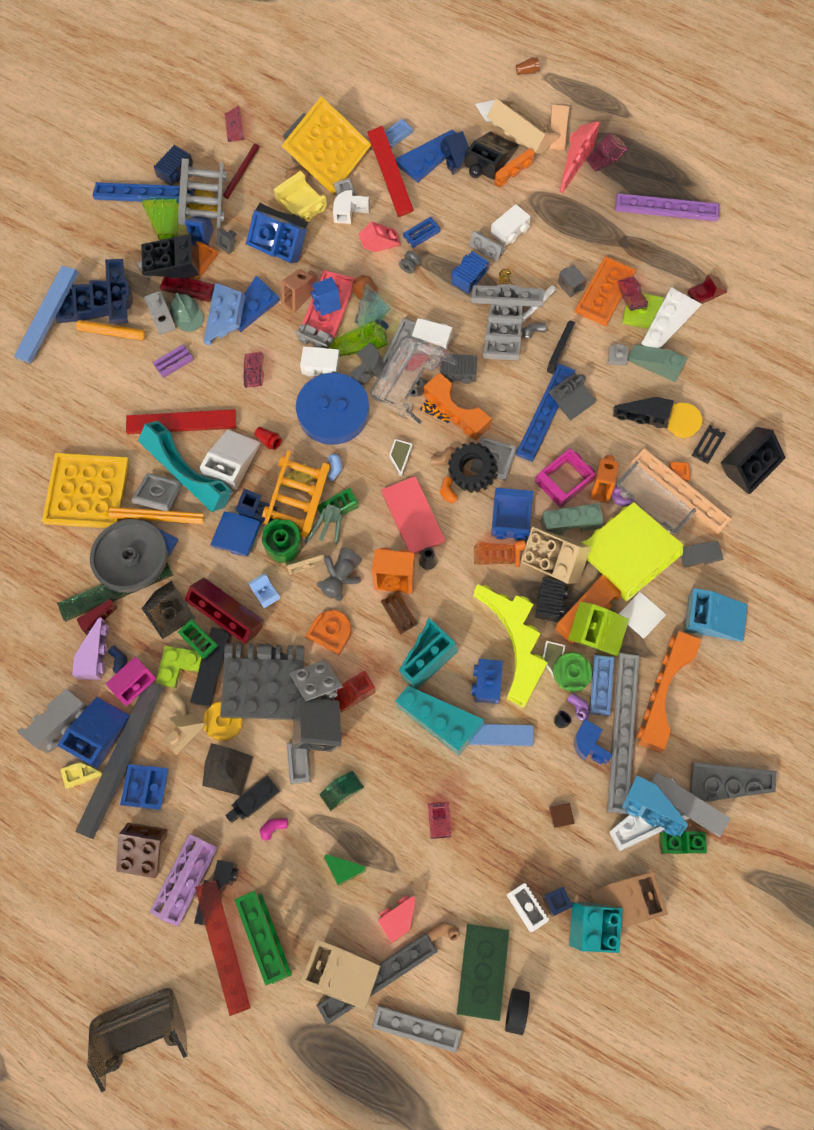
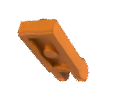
(514, 167)

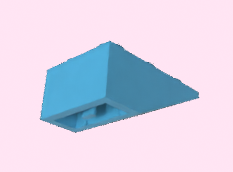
(715, 615)
(651, 804)

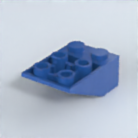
(94, 732)

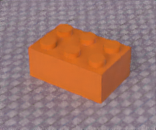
(393, 570)

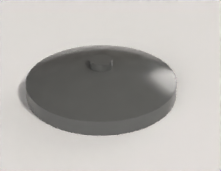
(128, 555)

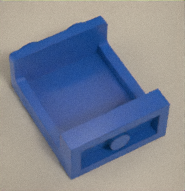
(511, 514)

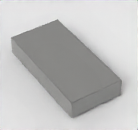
(298, 765)

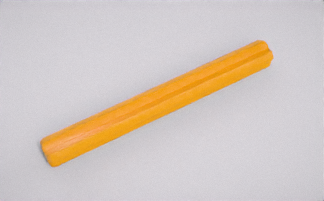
(156, 515)

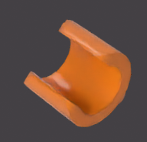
(518, 546)

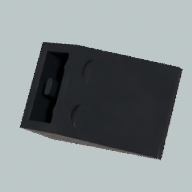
(171, 257)

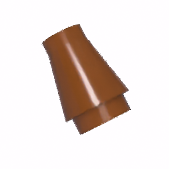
(529, 66)

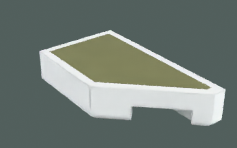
(399, 455)
(551, 653)

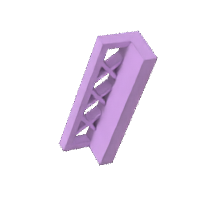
(180, 896)

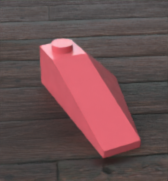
(580, 147)

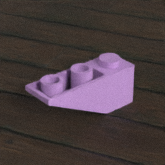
(88, 659)

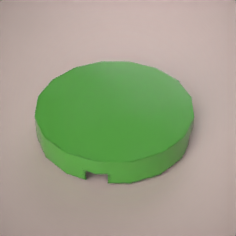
(572, 672)

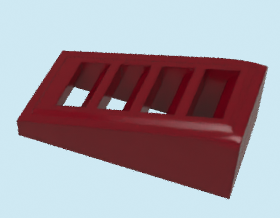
(102, 611)

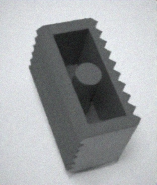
(463, 371)

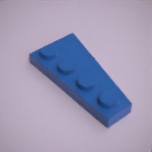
(423, 159)

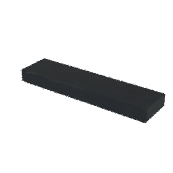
(210, 669)

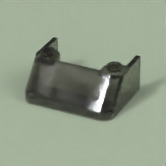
(131, 1028)

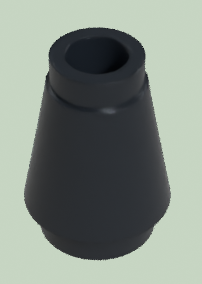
(428, 559)

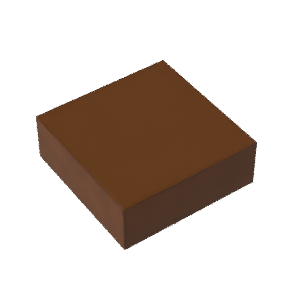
(561, 815)

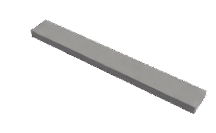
(623, 732)

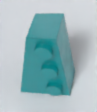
(428, 655)

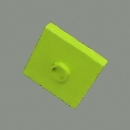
(644, 316)

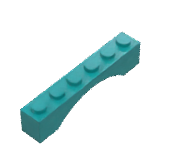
(159, 443)

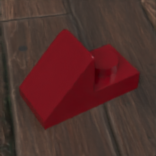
(708, 290)

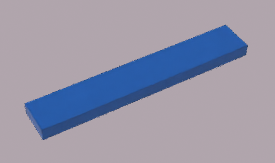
(136, 192)
(543, 417)

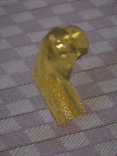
(504, 276)

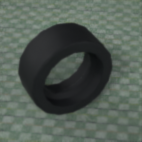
(517, 1011)

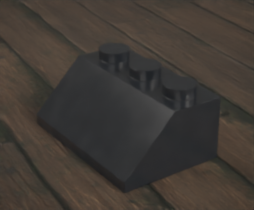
(753, 459)

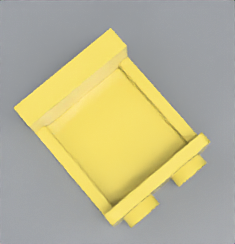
(299, 198)

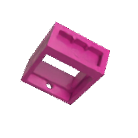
(552, 490)

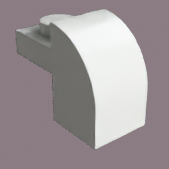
(346, 204)

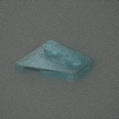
(370, 307)

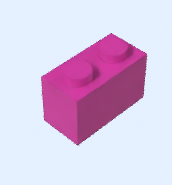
(130, 681)

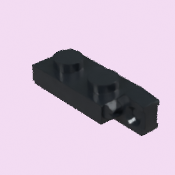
(253, 800)

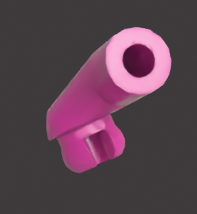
(272, 824)

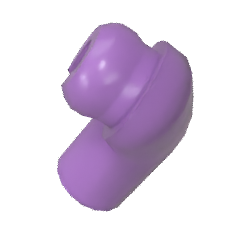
(618, 499)
(581, 706)

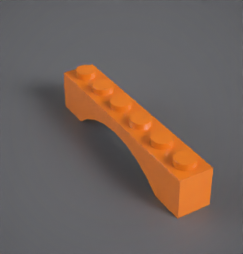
(656, 728)

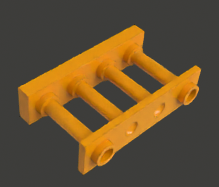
(314, 490)

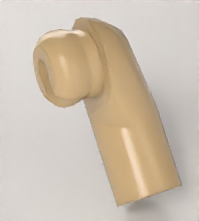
(179, 703)

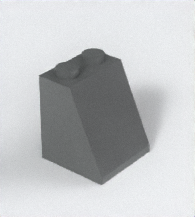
(316, 724)

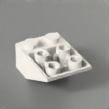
(230, 458)

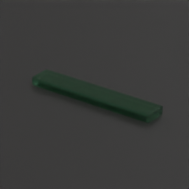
(96, 596)

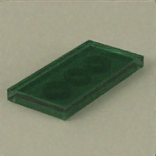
(483, 972)

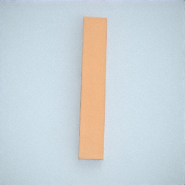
(682, 490)

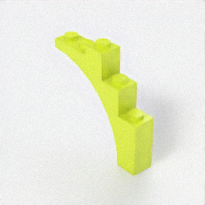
(513, 616)

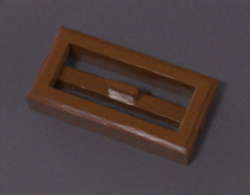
(391, 599)

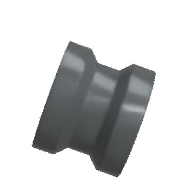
(409, 262)

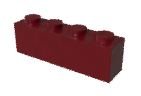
(224, 610)

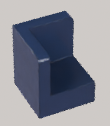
(557, 901)

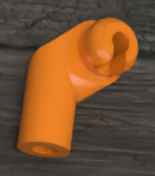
(446, 491)

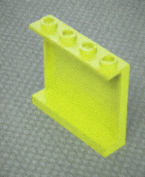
(632, 550)

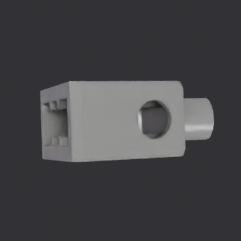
(157, 308)

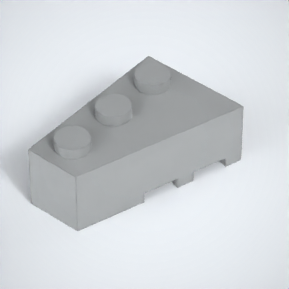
(53, 723)

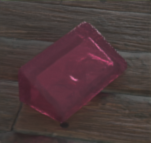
(234, 125)

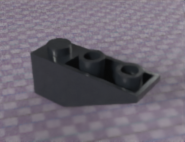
(650, 411)

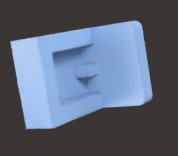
(264, 590)

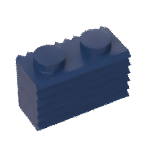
(169, 166)

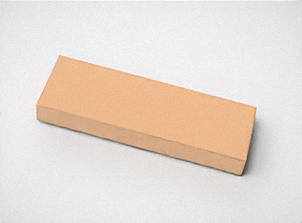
(559, 124)

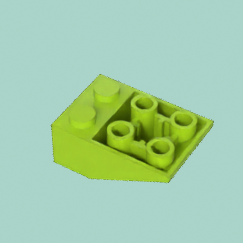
(598, 628)

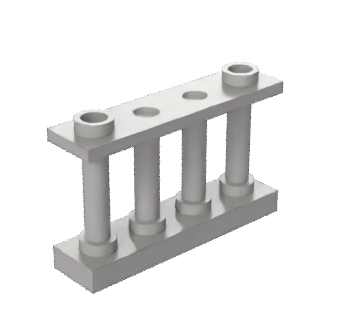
(186, 198)

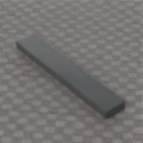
(390, 970)

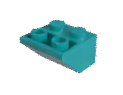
(595, 927)

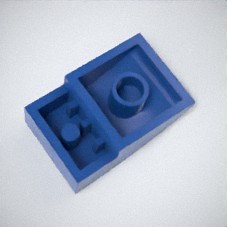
(276, 236)

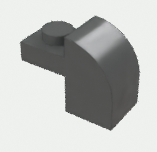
(371, 364)

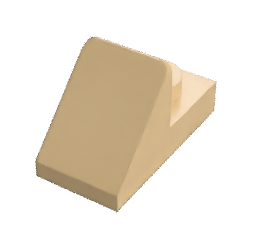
(186, 729)

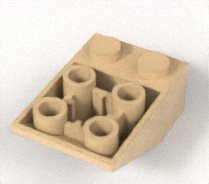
(555, 555)
(340, 974)

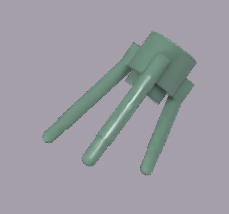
(330, 515)

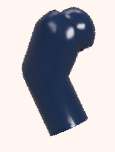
(120, 658)

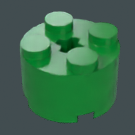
(291, 541)

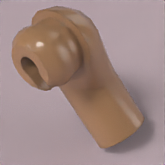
(292, 171)
(444, 458)
(446, 930)

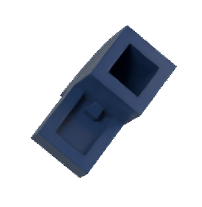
(252, 506)

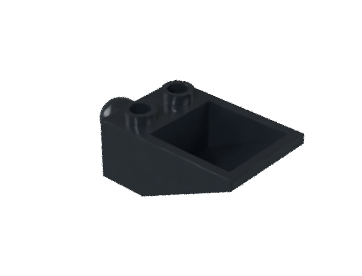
(488, 155)

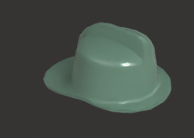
(186, 313)

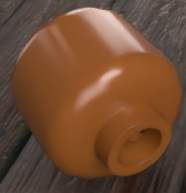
(358, 285)

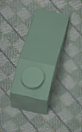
(658, 360)

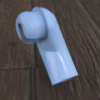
(336, 466)

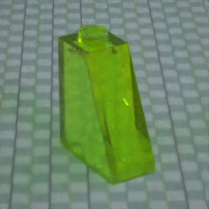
(163, 217)

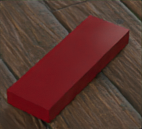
(190, 287)

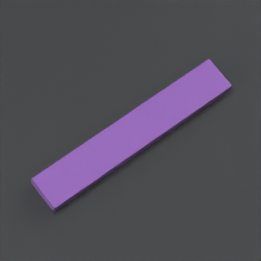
(667, 207)

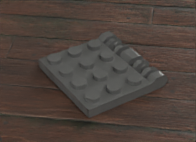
(261, 685)

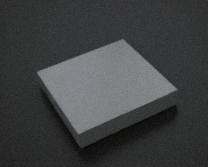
(502, 453)
(157, 492)

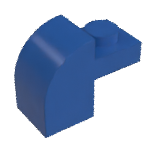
(585, 743)

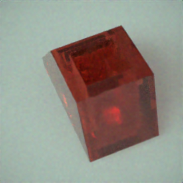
(354, 691)

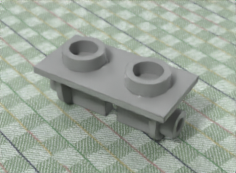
(486, 246)
(307, 335)

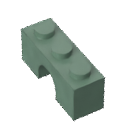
(585, 517)

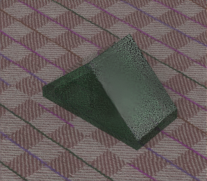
(341, 790)

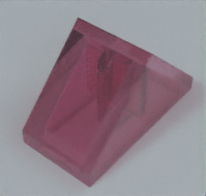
(439, 820)

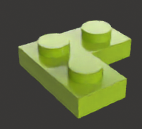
(173, 662)

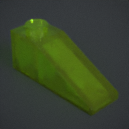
(357, 339)

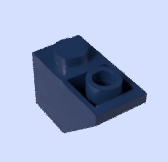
(454, 149)

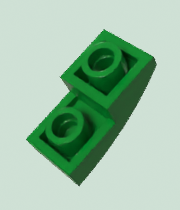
(685, 844)

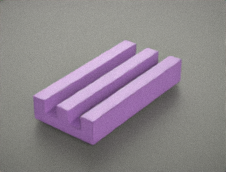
(172, 358)

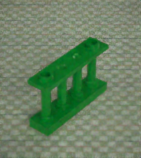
(263, 937)

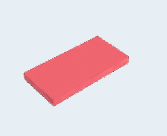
(331, 322)
(413, 515)

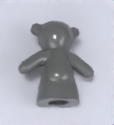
(339, 573)

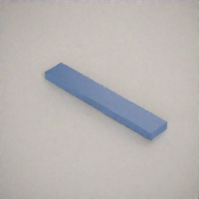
(46, 314)

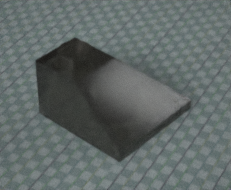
(167, 610)
(226, 769)

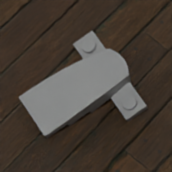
(505, 317)

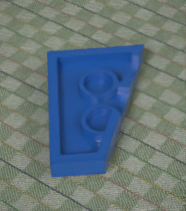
(258, 300)

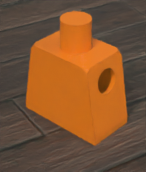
(607, 474)

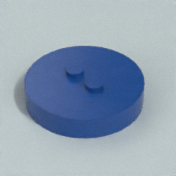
(332, 408)

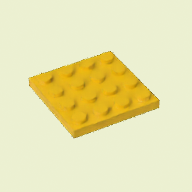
(326, 144)
(85, 489)

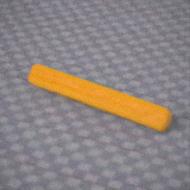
(111, 330)

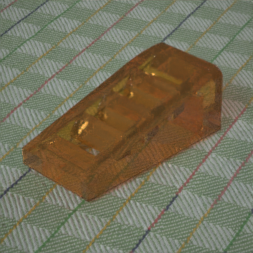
(493, 547)

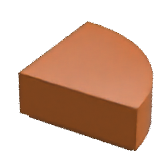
(681, 469)

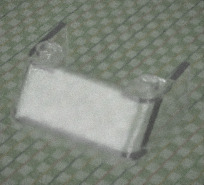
(403, 372)
(655, 499)

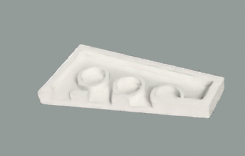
(670, 317)
(634, 830)

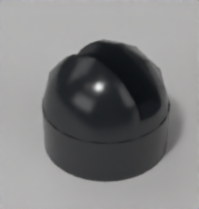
(562, 719)

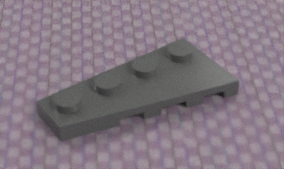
(719, 782)

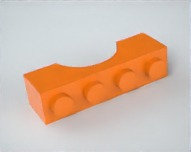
(472, 421)

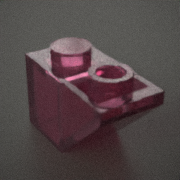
(606, 152)

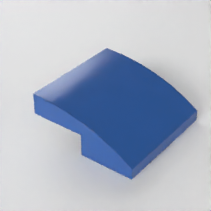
(236, 533)
(144, 787)

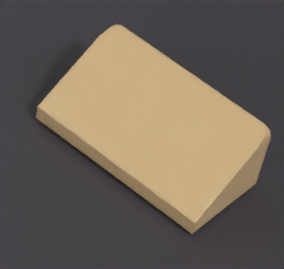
(305, 562)

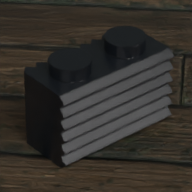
(550, 599)

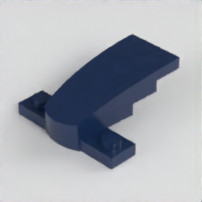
(99, 297)

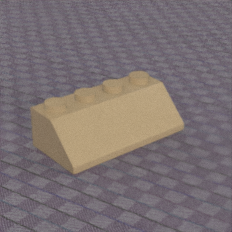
(522, 125)

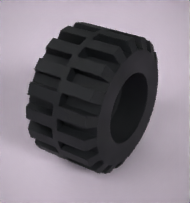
(466, 454)

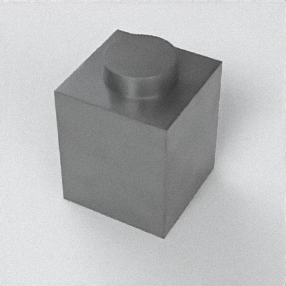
(571, 281)

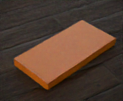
(603, 291)

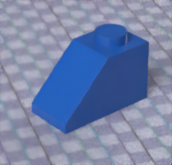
(200, 229)

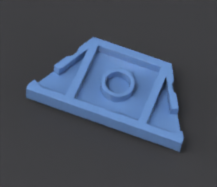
(224, 312)

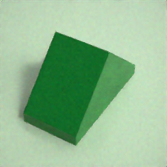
(343, 870)

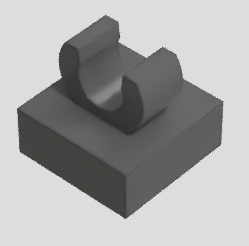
(226, 240)

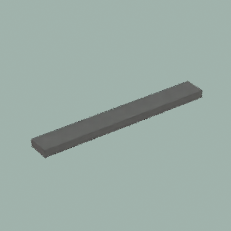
(119, 761)

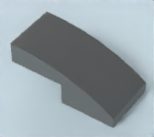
(701, 553)

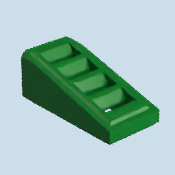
(341, 497)
(187, 629)

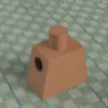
(297, 288)

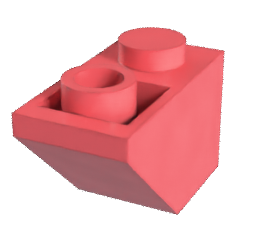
(378, 237)
(398, 921)

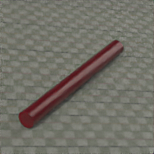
(240, 171)

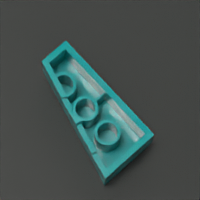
(443, 721)

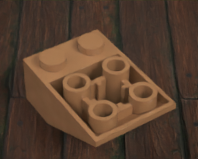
(637, 896)

